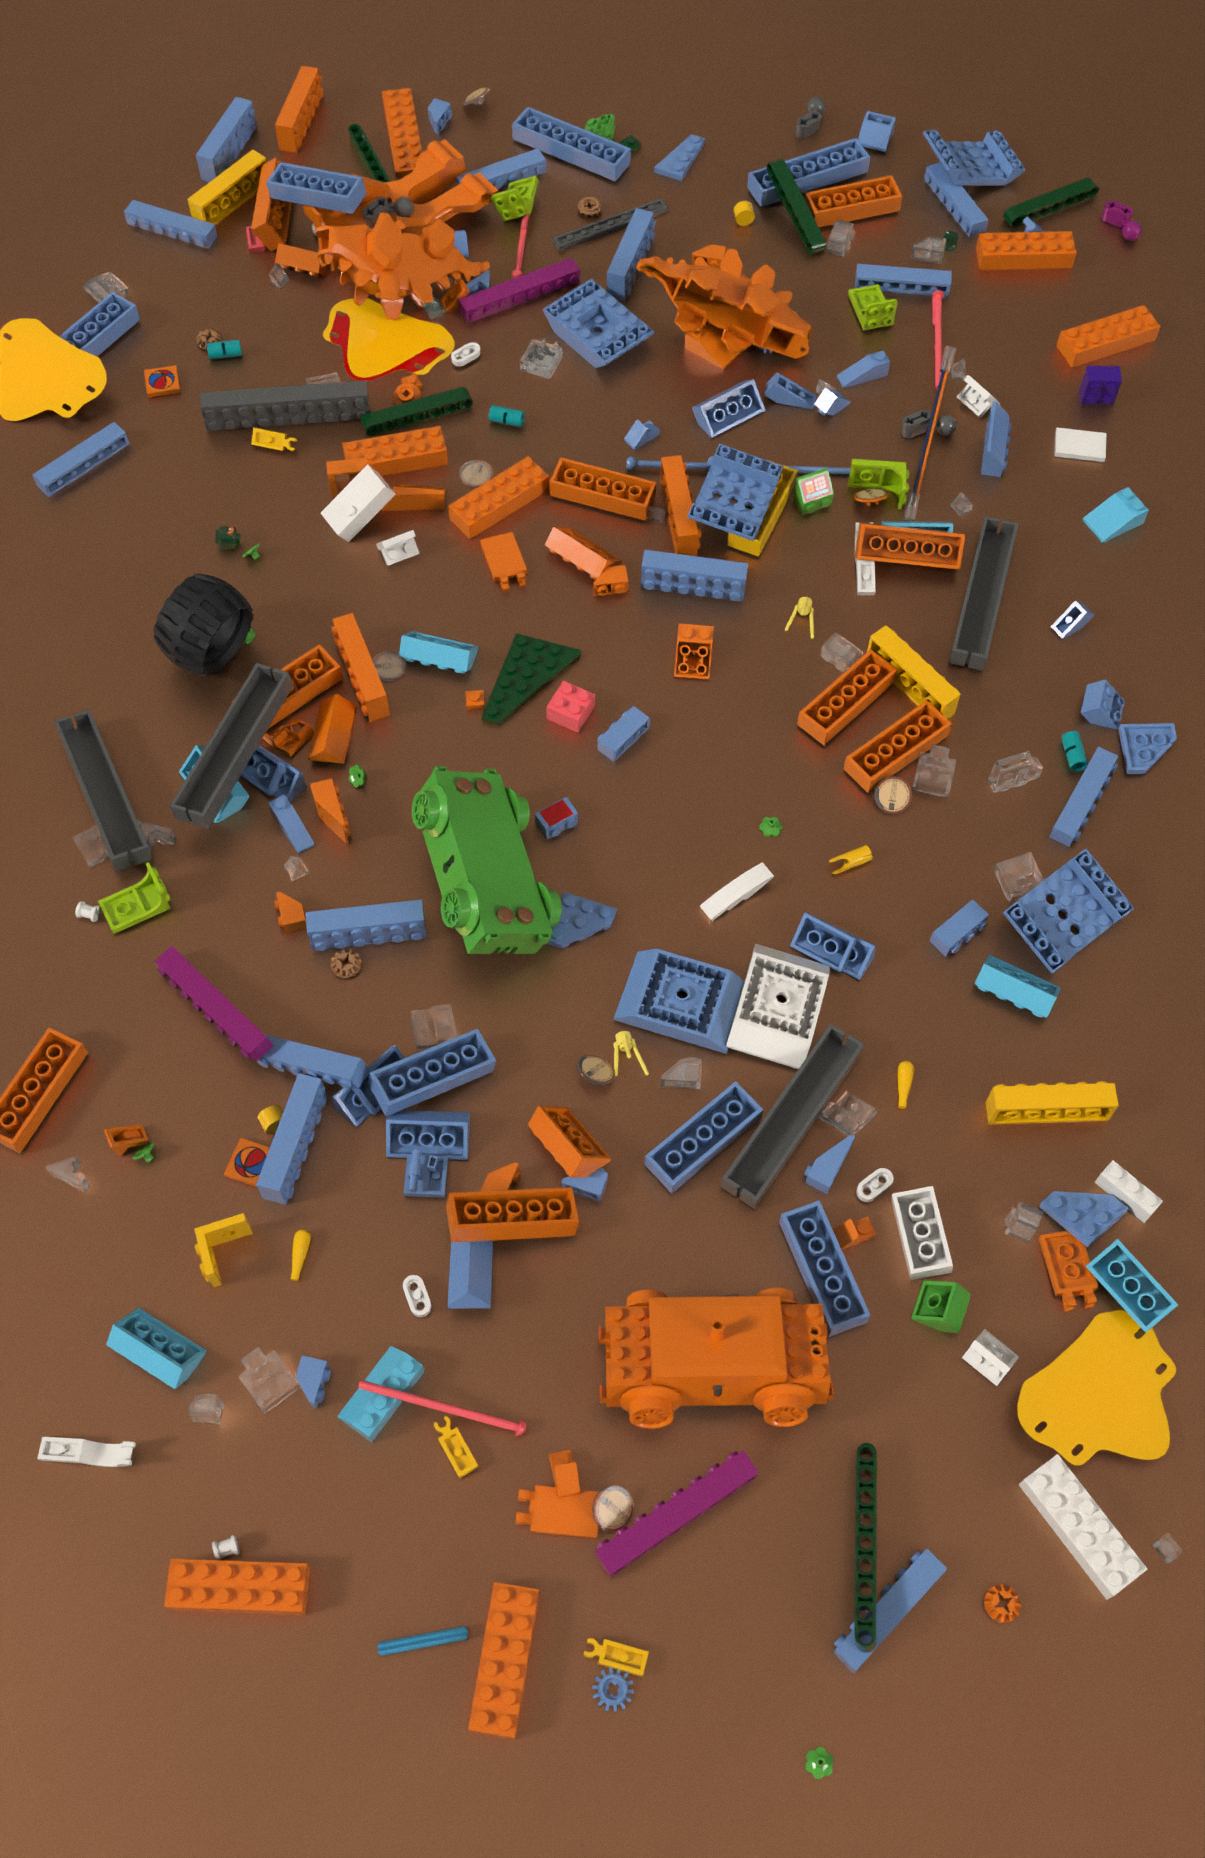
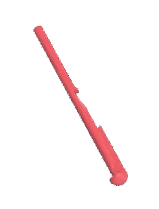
(517, 272)
(937, 296)
(519, 1428)

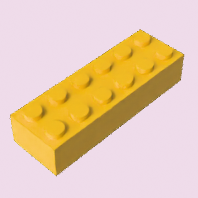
(228, 189)
(779, 499)
(914, 674)
(1051, 1103)

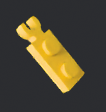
(272, 439)
(456, 1449)
(619, 1656)

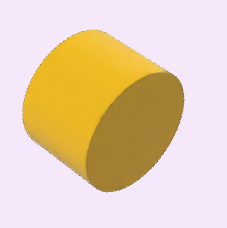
(744, 213)
(270, 1118)

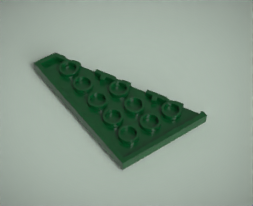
(524, 673)

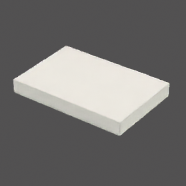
(1080, 444)

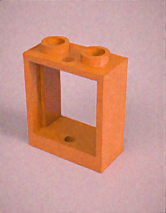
(343, 467)

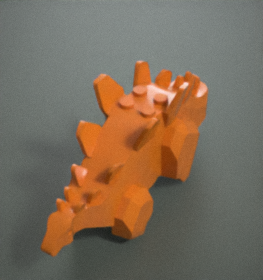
(395, 263)
(732, 302)

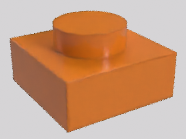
(412, 379)
(474, 700)

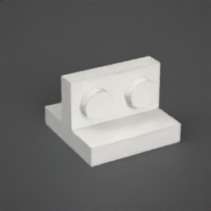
(976, 397)
(398, 548)
(990, 1357)

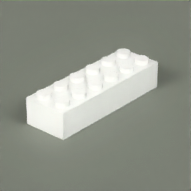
(1082, 1527)

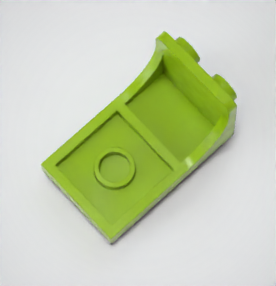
(517, 199)
(872, 307)
(880, 474)
(136, 902)

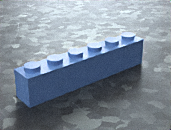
(511, 169)
(956, 200)
(170, 224)
(903, 279)
(81, 459)
(1083, 797)
(314, 1062)
(893, 1606)

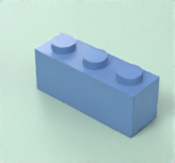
(623, 733)
(959, 928)

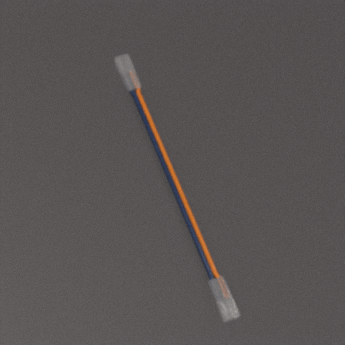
(913, 499)

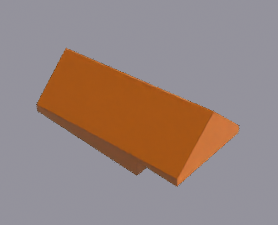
(416, 498)
(332, 730)

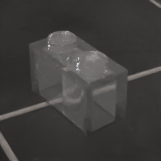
(840, 238)
(840, 652)
(1022, 1221)

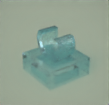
(434, 309)

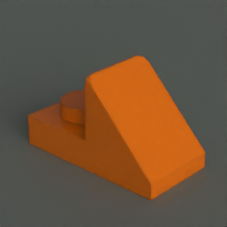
(450, 299)
(126, 1136)
(854, 1233)
(564, 1473)

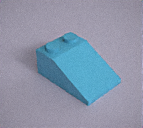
(1116, 515)

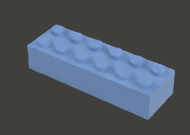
(226, 139)
(316, 187)
(631, 249)
(102, 324)
(693, 575)
(366, 925)
(431, 1072)
(703, 1137)
(292, 1139)
(824, 1267)

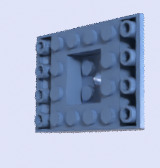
(590, 310)
(700, 1018)

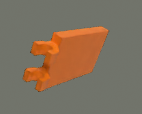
(504, 559)
(1067, 1269)
(558, 1516)

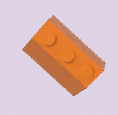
(300, 259)

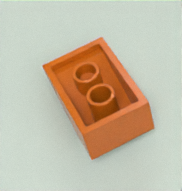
(709, 345)

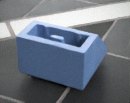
(876, 131)
(1102, 705)

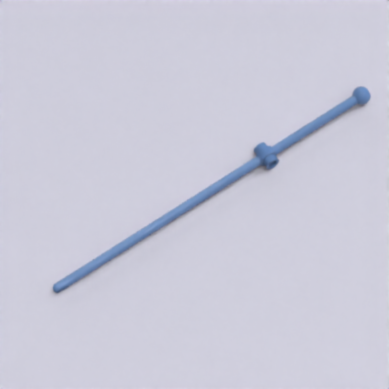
(632, 463)

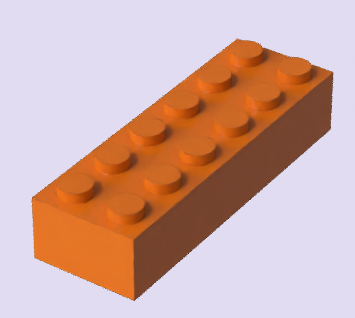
(299, 109)
(854, 201)
(270, 215)
(1025, 250)
(1108, 336)
(400, 451)
(602, 488)
(499, 497)
(678, 504)
(909, 545)
(360, 667)
(310, 677)
(847, 697)
(897, 746)
(37, 1087)
(511, 1214)
(237, 1587)
(504, 1661)

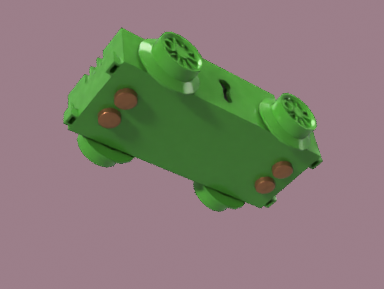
(482, 862)

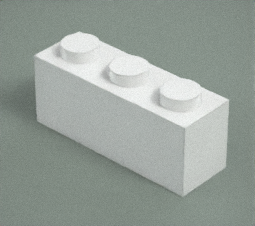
(1129, 1191)

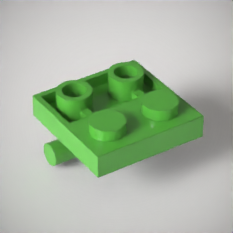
(602, 126)

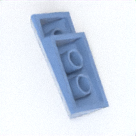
(274, 775)
(833, 946)
(359, 1103)
(470, 1274)

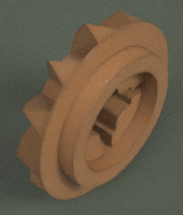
(594, 203)
(203, 336)
(349, 969)

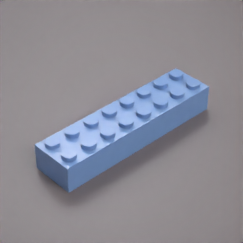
(571, 143)
(813, 170)

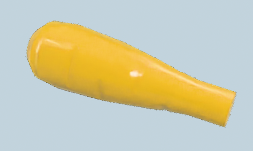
(905, 1078)
(300, 1247)

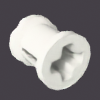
(88, 911)
(226, 1547)

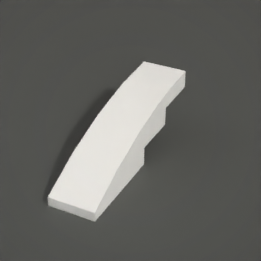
(737, 890)

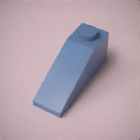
(867, 369)
(789, 393)
(290, 823)
(826, 1167)

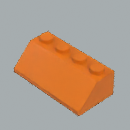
(580, 551)
(568, 1141)

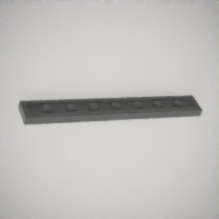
(605, 226)

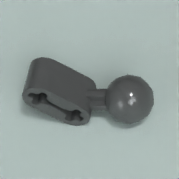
(810, 122)
(403, 207)
(919, 421)

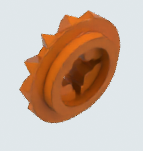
(1000, 1614)

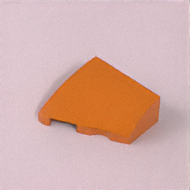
(290, 737)

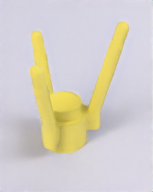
(803, 608)
(625, 1043)

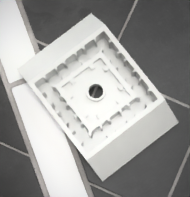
(775, 1028)

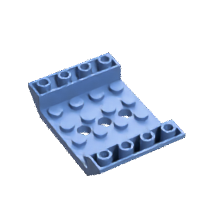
(977, 162)
(741, 479)
(1085, 897)

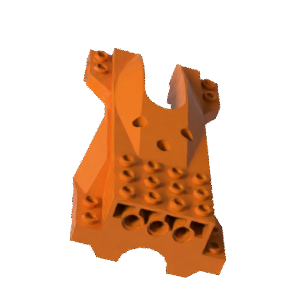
(431, 176)

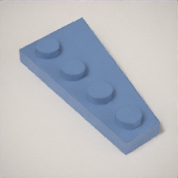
(681, 158)

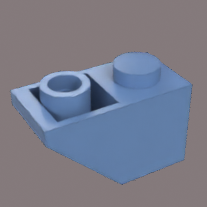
(439, 114)
(312, 1377)

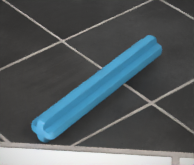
(423, 1640)

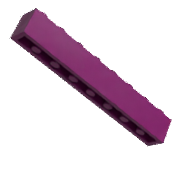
(519, 290)
(214, 1004)
(676, 1513)

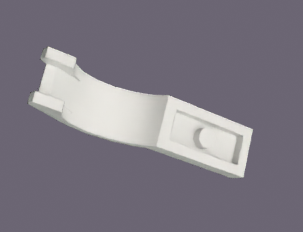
(865, 573)
(85, 1452)

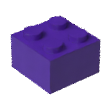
(1100, 385)

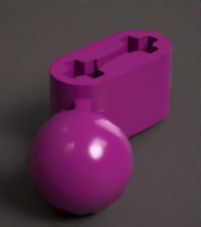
(1120, 216)

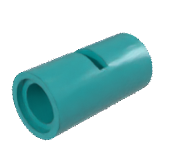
(224, 349)
(506, 416)
(1074, 751)

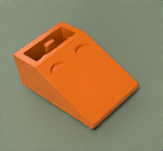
(693, 651)
(331, 807)

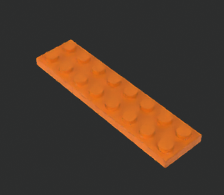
(402, 130)

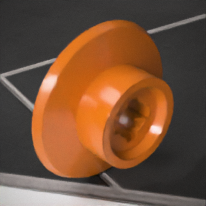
(413, 391)

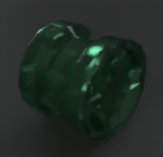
(951, 240)

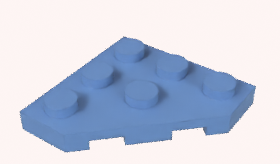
(1145, 744)
(580, 920)
(1084, 1214)

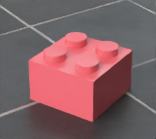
(570, 706)

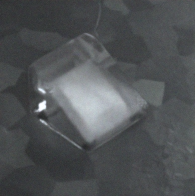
(278, 276)

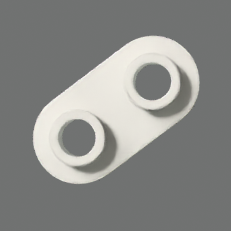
(465, 354)
(873, 1184)
(417, 1296)

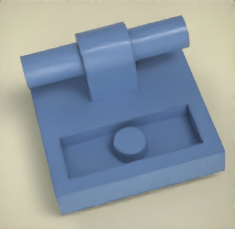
(421, 1181)

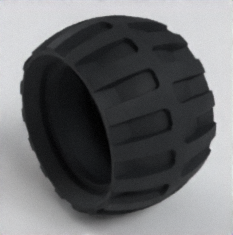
(203, 624)

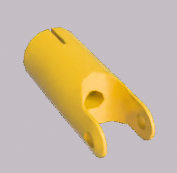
(853, 858)

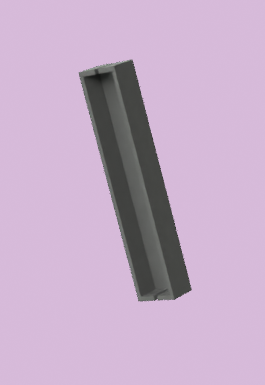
(284, 405)
(983, 594)
(231, 746)
(103, 791)
(791, 1116)

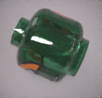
(227, 537)

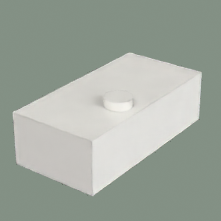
(358, 503)
(922, 1233)

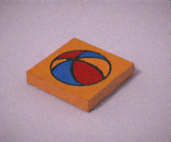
(162, 381)
(247, 1162)

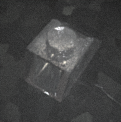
(929, 249)
(683, 1074)
(206, 1409)

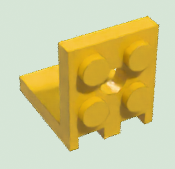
(216, 1234)

